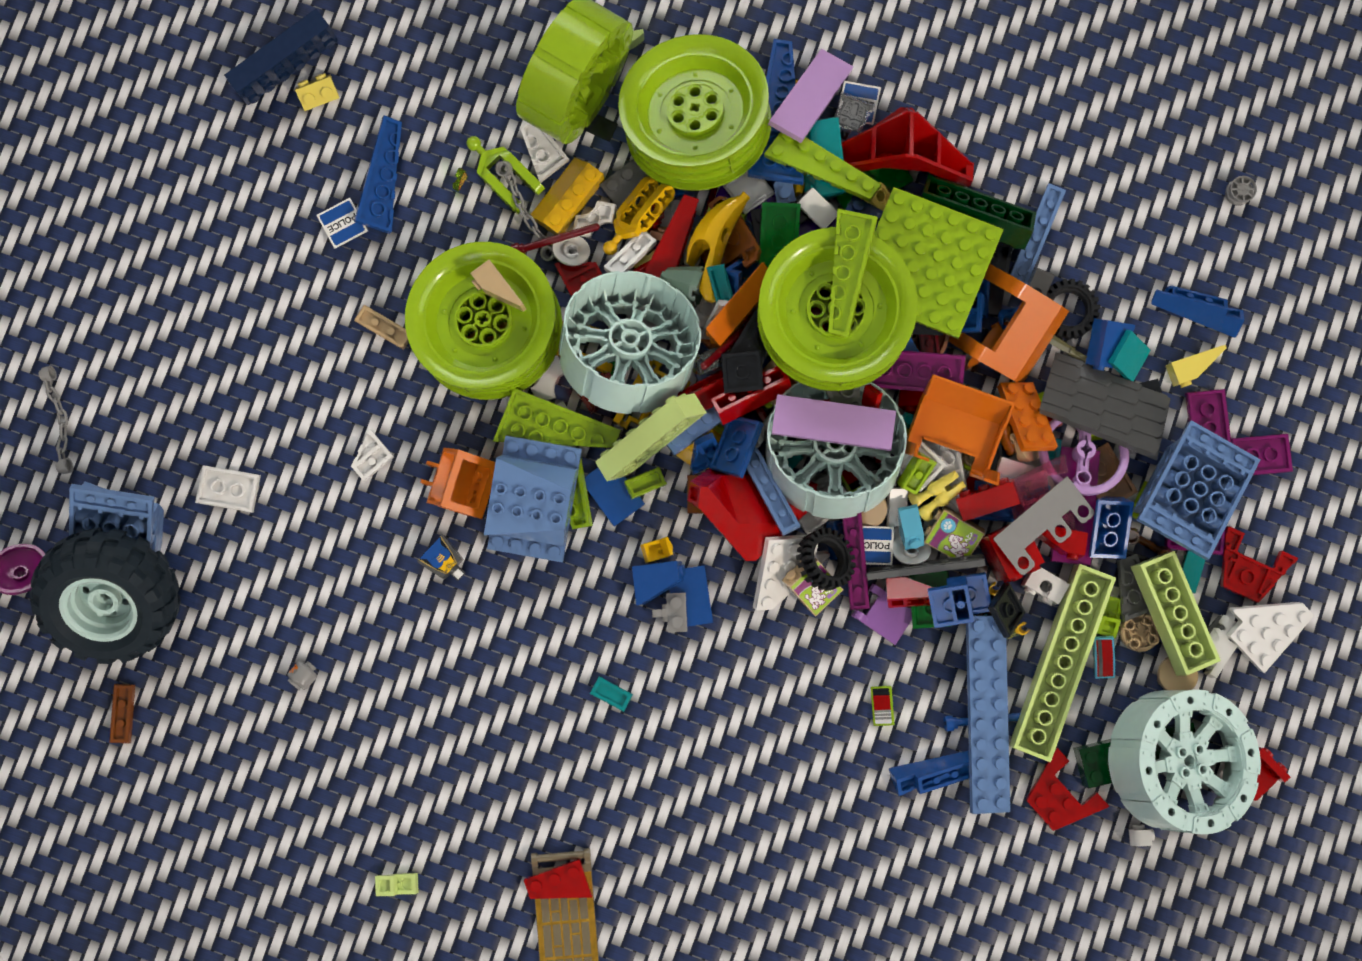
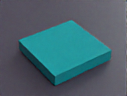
(1129, 355)

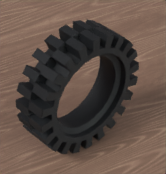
(1087, 298)
(835, 542)

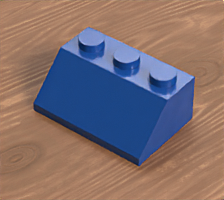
(1111, 527)

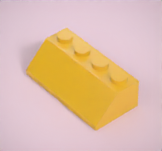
(568, 196)

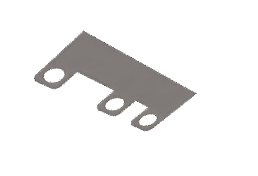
(1041, 516)

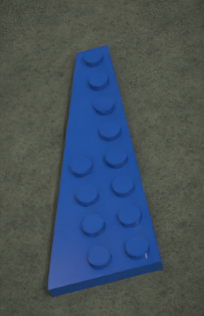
(780, 82)

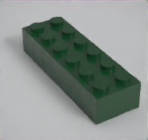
(1015, 220)
(1094, 764)

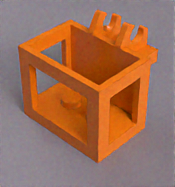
(461, 482)

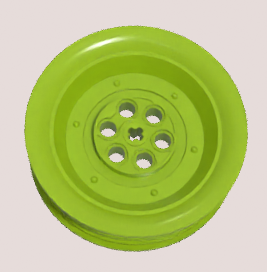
(673, 76)
(796, 335)
(472, 365)

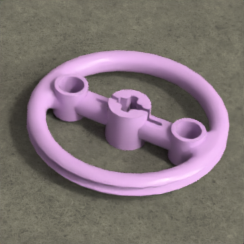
(1083, 464)

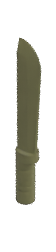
(1070, 350)

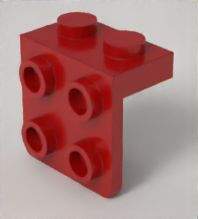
(1270, 773)

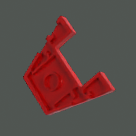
(1246, 575)
(1053, 800)

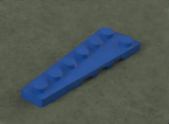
(378, 192)

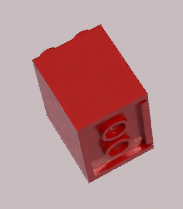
(1001, 565)

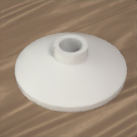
(577, 246)
(910, 556)

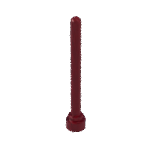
(556, 238)
(722, 349)

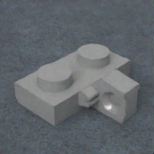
(674, 612)

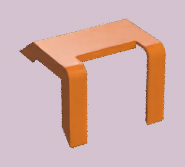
(736, 311)
(1025, 334)
(960, 421)

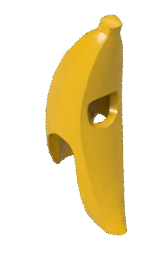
(713, 234)

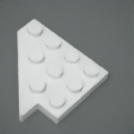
(777, 560)
(1267, 630)

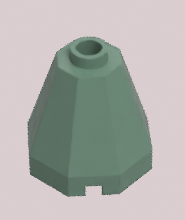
(686, 280)

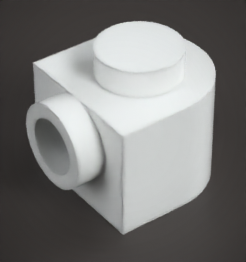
(1141, 836)

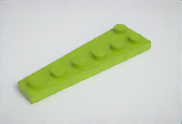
(822, 164)

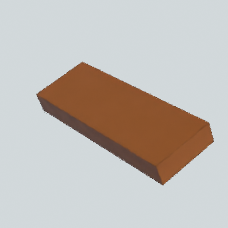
(122, 713)

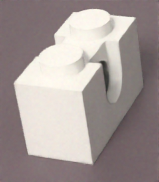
(1056, 586)

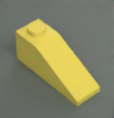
(1189, 368)

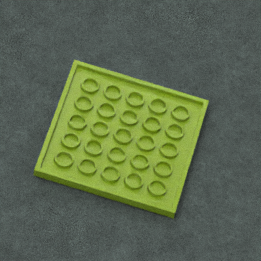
(943, 253)

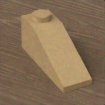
(493, 284)

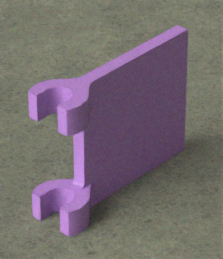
(883, 620)

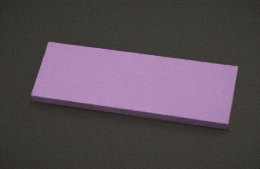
(810, 96)
(834, 422)

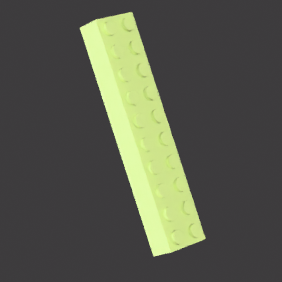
(1062, 662)

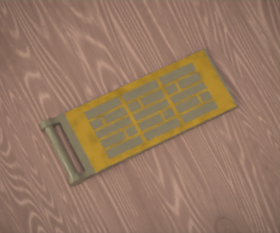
(566, 924)

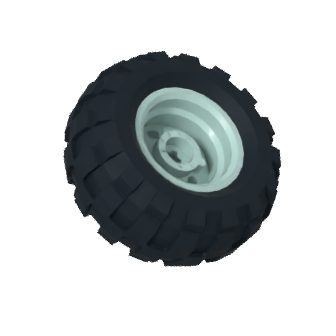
(105, 595)

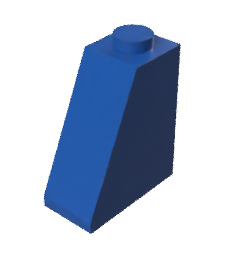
(1104, 340)
(656, 579)

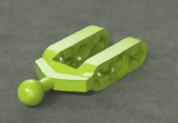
(492, 156)

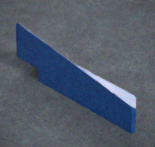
(1200, 308)
(930, 773)

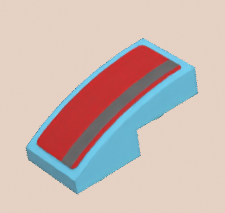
(1104, 657)

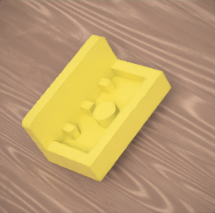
(317, 91)

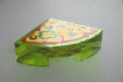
(461, 177)

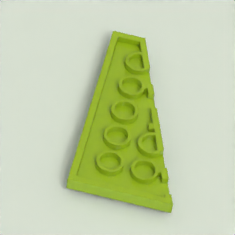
(547, 422)

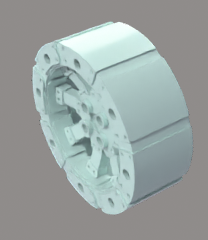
(623, 294)
(834, 503)
(1134, 750)

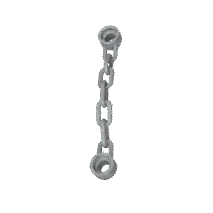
(544, 252)
(47, 375)

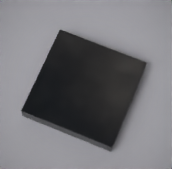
(742, 372)
(1006, 610)

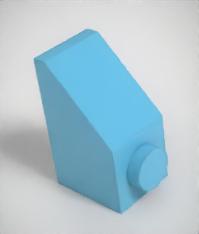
(910, 527)

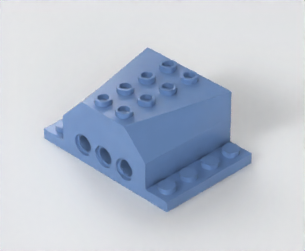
(1196, 489)
(532, 498)
(110, 509)

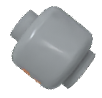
(302, 675)

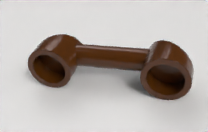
(1134, 537)

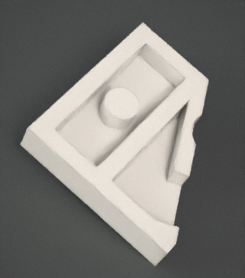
(371, 456)

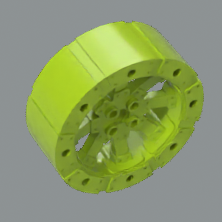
(573, 69)

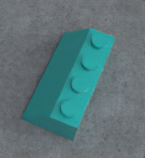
(827, 135)

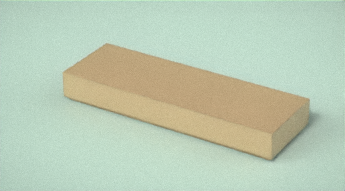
(382, 326)

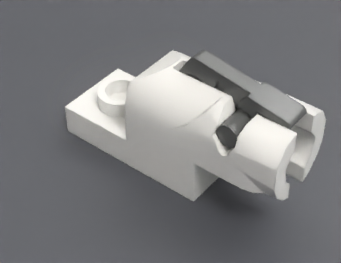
(1223, 645)

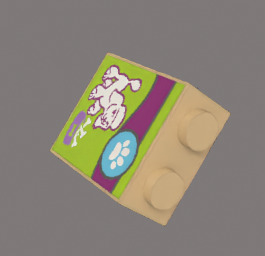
(953, 535)
(810, 597)

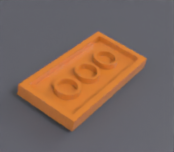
(1029, 426)

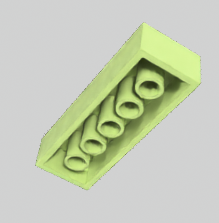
(650, 436)
(1175, 613)

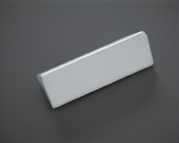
(817, 208)

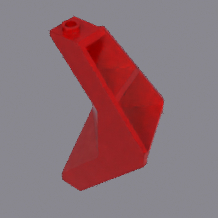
(908, 143)
(736, 510)

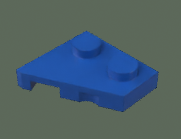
(703, 452)

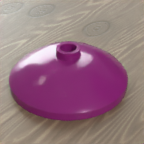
(15, 562)

